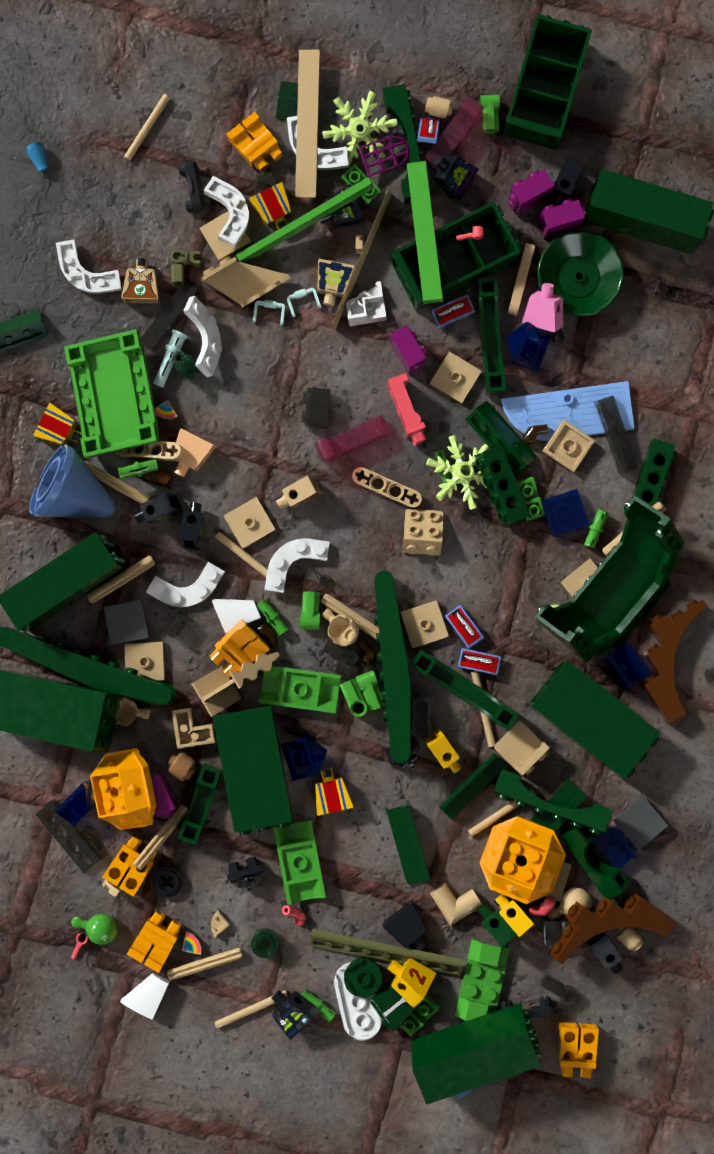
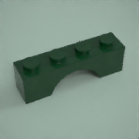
(200, 804)
(607, 879)

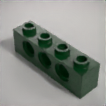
(655, 449)
(503, 474)

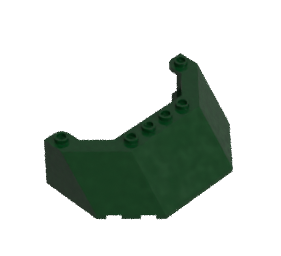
(621, 587)

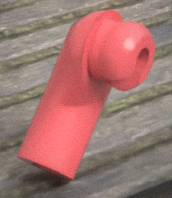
(294, 911)

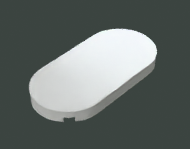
(357, 1013)

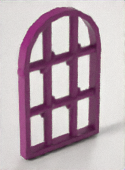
(377, 152)

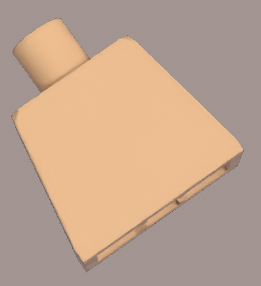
(195, 452)

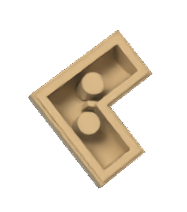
(187, 734)
(455, 908)

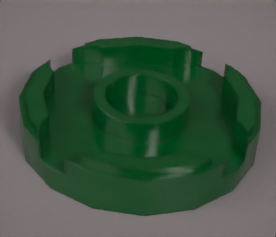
(363, 977)

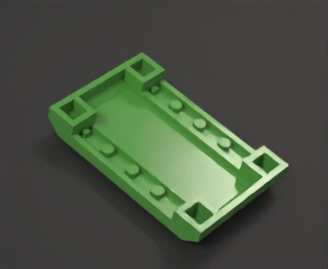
(112, 393)

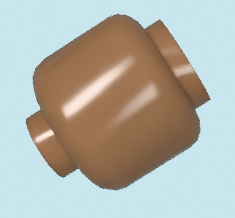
(182, 766)

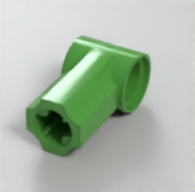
(490, 115)
(310, 611)
(369, 687)
(353, 695)

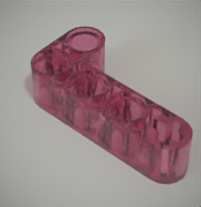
(457, 130)
(352, 439)

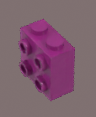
(530, 191)
(561, 218)
(407, 349)
(164, 796)

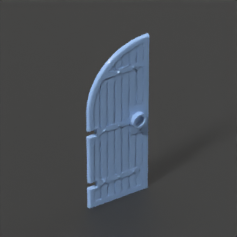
(570, 405)

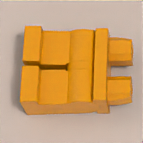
(258, 145)
(237, 647)
(124, 862)
(158, 935)
(574, 1055)

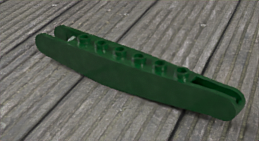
(87, 669)
(395, 669)

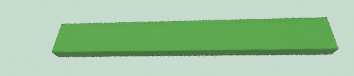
(305, 221)
(424, 232)

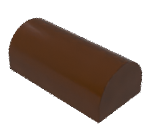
(160, 477)

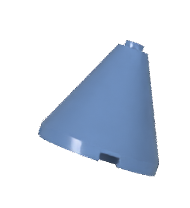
(70, 489)

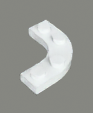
(326, 158)
(237, 208)
(80, 278)
(210, 335)
(290, 553)
(188, 595)

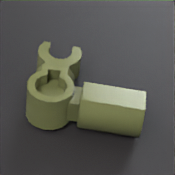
(179, 260)

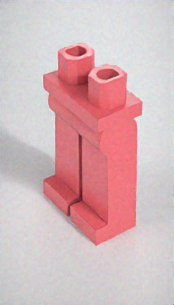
(405, 410)

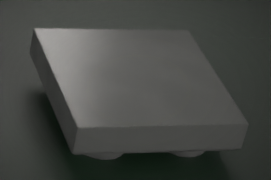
(126, 622)
(640, 823)

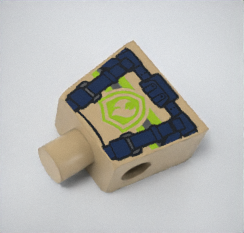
(333, 280)

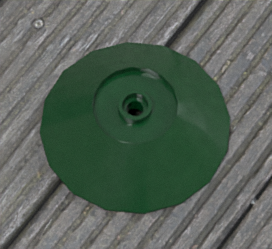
(591, 258)

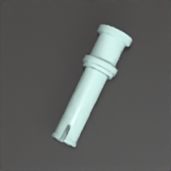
(176, 350)

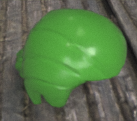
(100, 928)

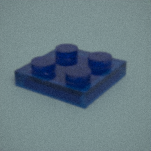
(564, 513)

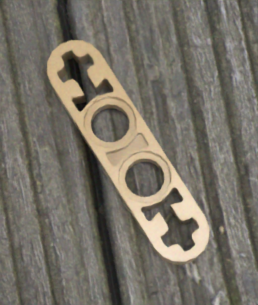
(521, 279)
(148, 452)
(385, 490)

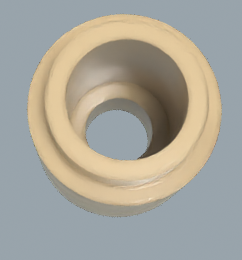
(439, 107)
(629, 938)

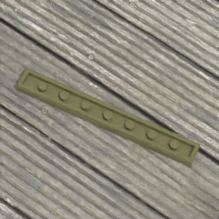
(385, 951)

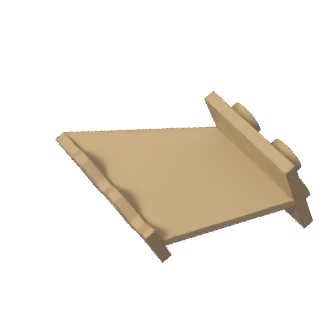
(242, 281)
(218, 690)

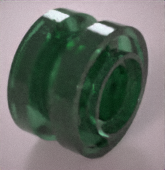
(186, 366)
(260, 951)

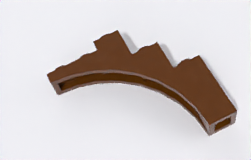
(662, 687)
(608, 916)

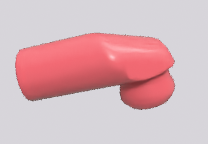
(544, 908)

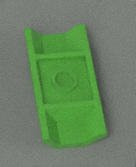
(300, 689)
(299, 862)
(481, 980)

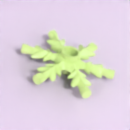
(344, 109)
(458, 477)

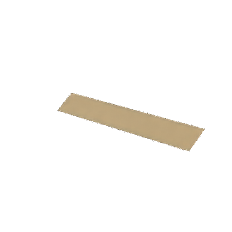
(307, 123)
(362, 258)

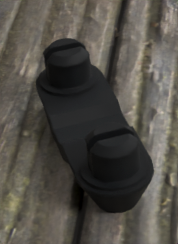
(191, 171)
(544, 1010)

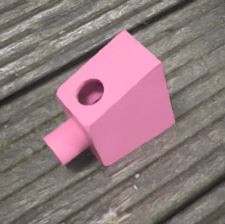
(545, 309)

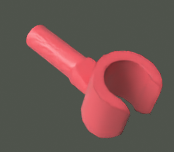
(477, 234)
(79, 944)

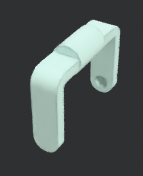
(299, 294)
(269, 304)

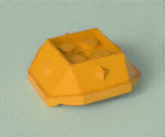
(124, 790)
(543, 856)

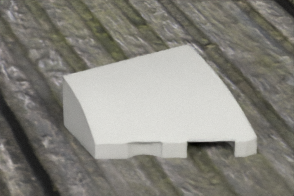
(367, 307)
(232, 611)
(147, 995)

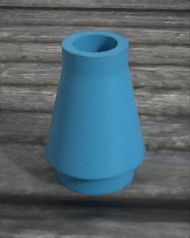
(37, 155)

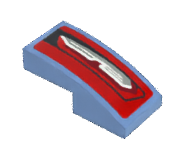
(428, 130)
(453, 311)
(464, 627)
(479, 661)

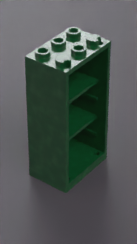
(547, 81)
(648, 212)
(460, 260)
(61, 582)
(57, 711)
(594, 719)
(253, 769)
(475, 1053)

